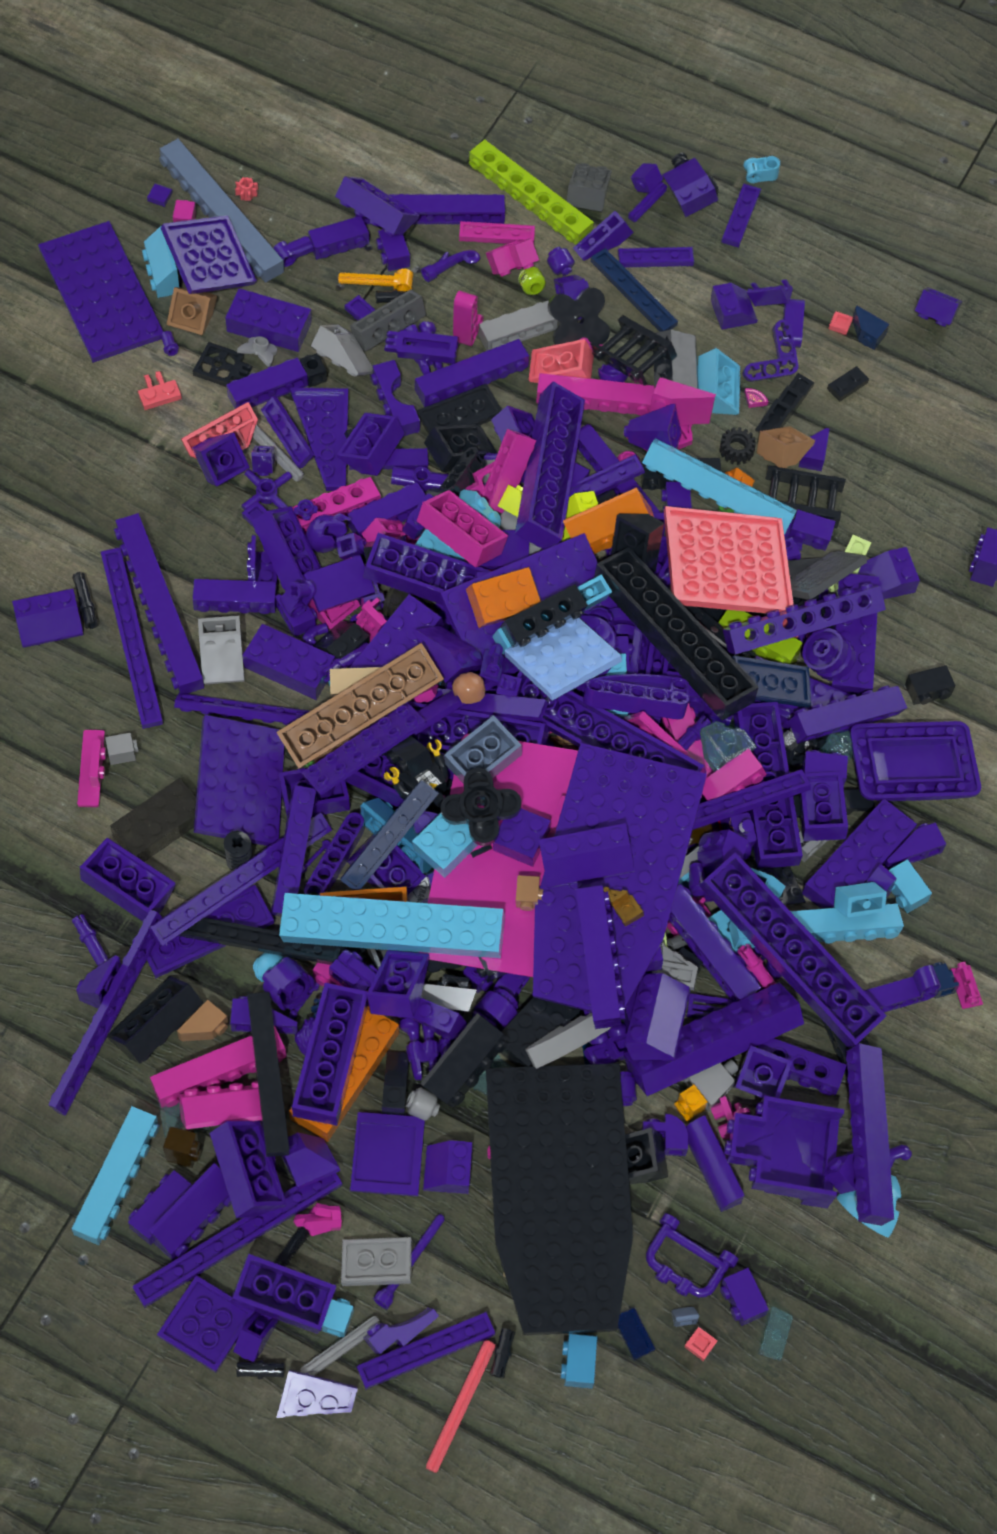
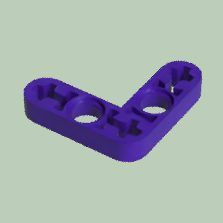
(783, 358)

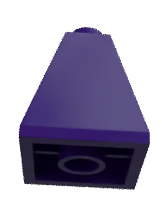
(658, 424)

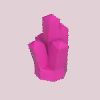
(320, 1219)

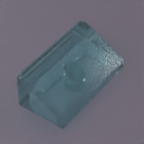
(775, 1334)

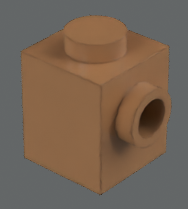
(528, 892)

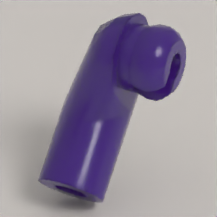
(900, 1151)

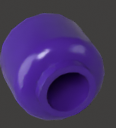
(560, 261)

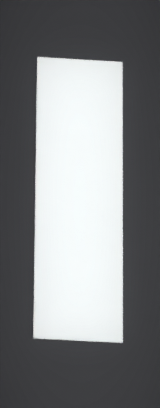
(449, 997)

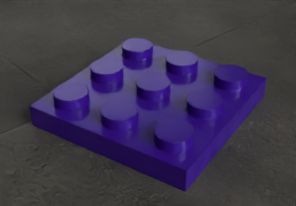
(205, 1324)

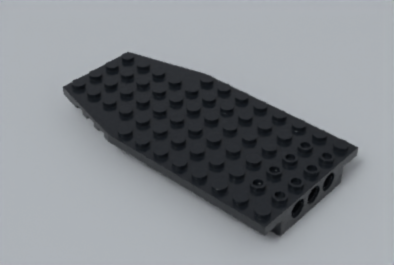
(560, 1194)

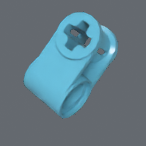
(763, 169)

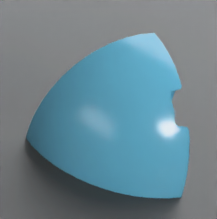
(849, 1202)

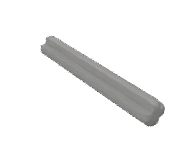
(279, 456)
(339, 1348)

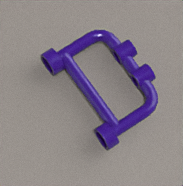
(664, 1273)

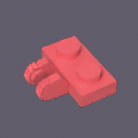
(159, 394)

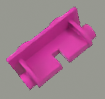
(967, 990)

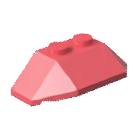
(239, 421)

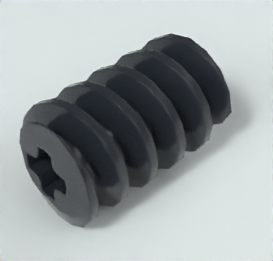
(237, 849)

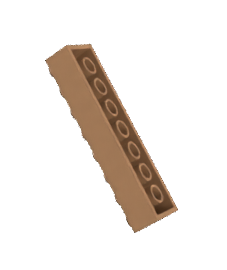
(360, 705)

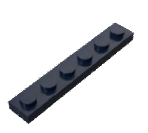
(633, 290)
(389, 835)

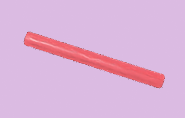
(460, 1406)

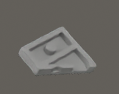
(677, 967)

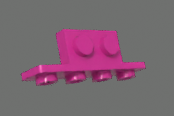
(91, 768)

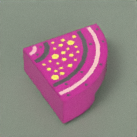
(755, 398)

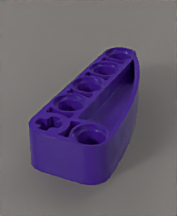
(636, 693)

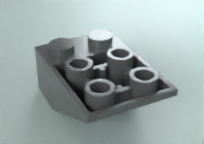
(589, 187)

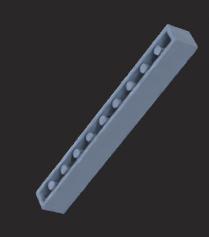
(216, 203)

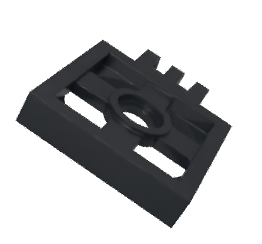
(237, 371)

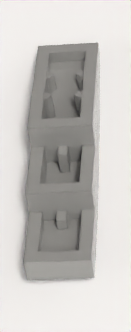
(563, 1040)

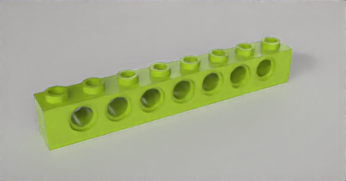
(530, 192)

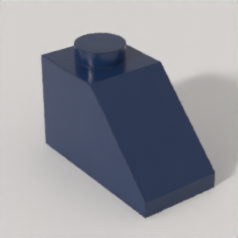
(869, 328)

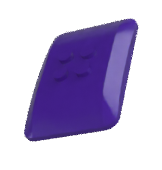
(915, 761)

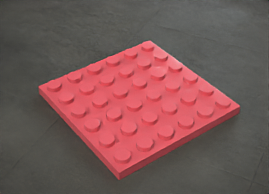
(727, 560)

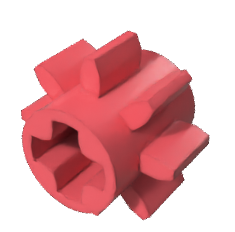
(246, 189)

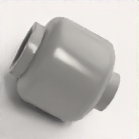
(422, 1104)

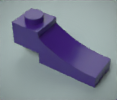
(382, 1336)

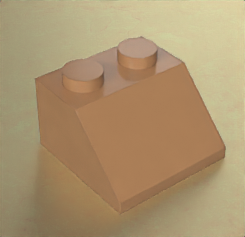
(783, 446)

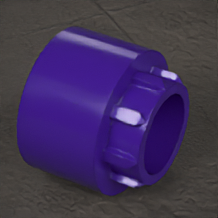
(498, 1007)

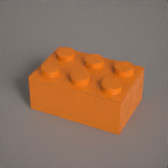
(502, 597)

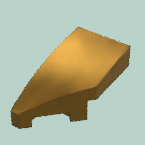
(624, 906)

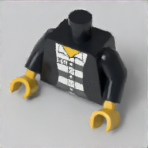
(435, 776)

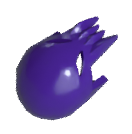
(324, 531)

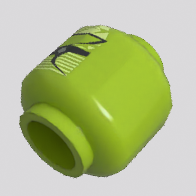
(531, 280)

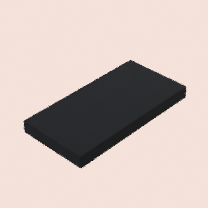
(469, 407)

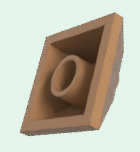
(191, 311)

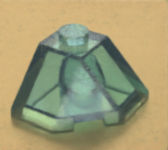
(723, 744)

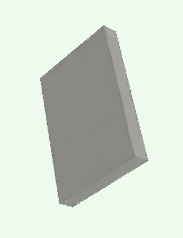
(376, 1261)

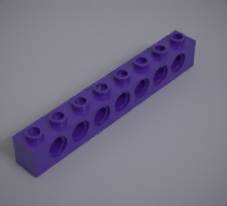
(871, 603)

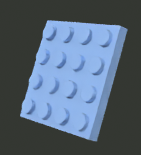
(564, 658)

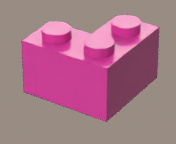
(516, 254)

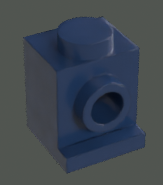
(946, 980)

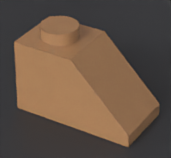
(204, 1024)

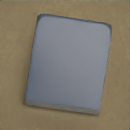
(684, 1316)

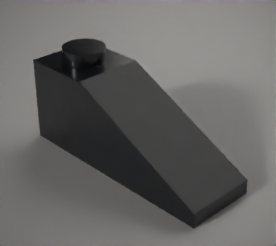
(395, 1083)

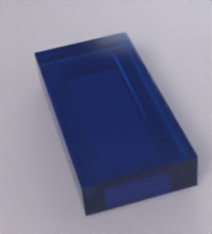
(634, 1334)

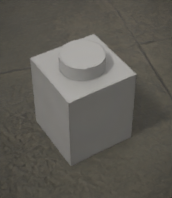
(121, 748)

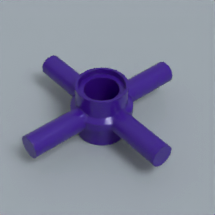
(264, 485)

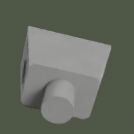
(714, 1082)

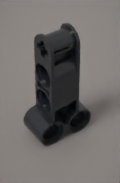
(462, 473)

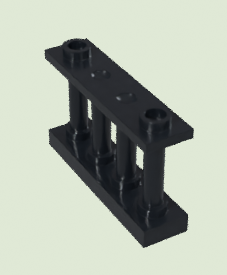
(638, 334)
(812, 480)

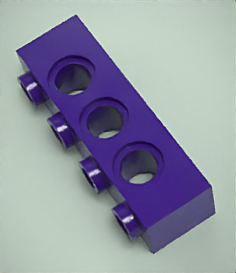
(811, 1062)

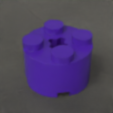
(288, 984)

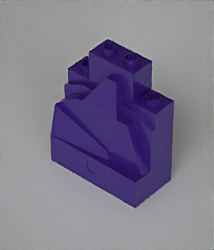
(787, 1148)

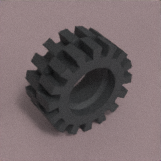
(740, 437)

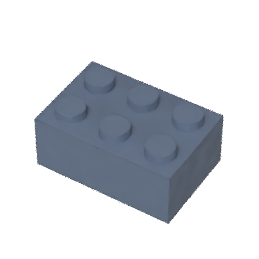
(486, 747)

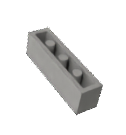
(517, 325)

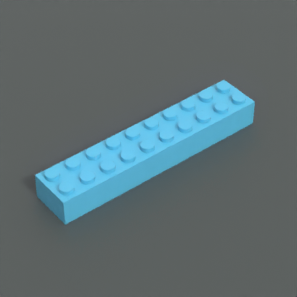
(392, 925)

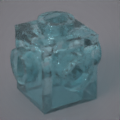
(839, 744)

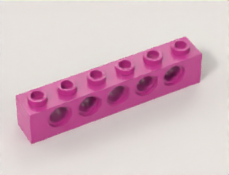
(345, 495)

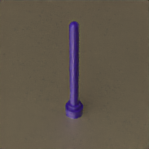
(385, 1297)

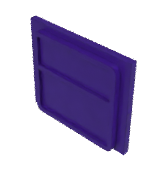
(387, 1154)

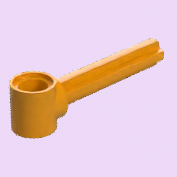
(401, 280)

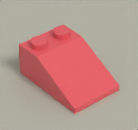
(564, 359)

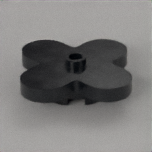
(586, 306)
(480, 791)

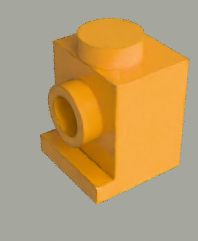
(690, 1103)

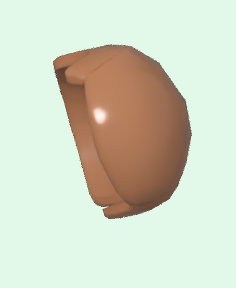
(469, 688)

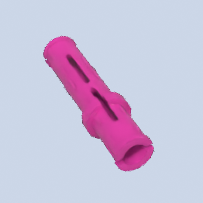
(755, 965)

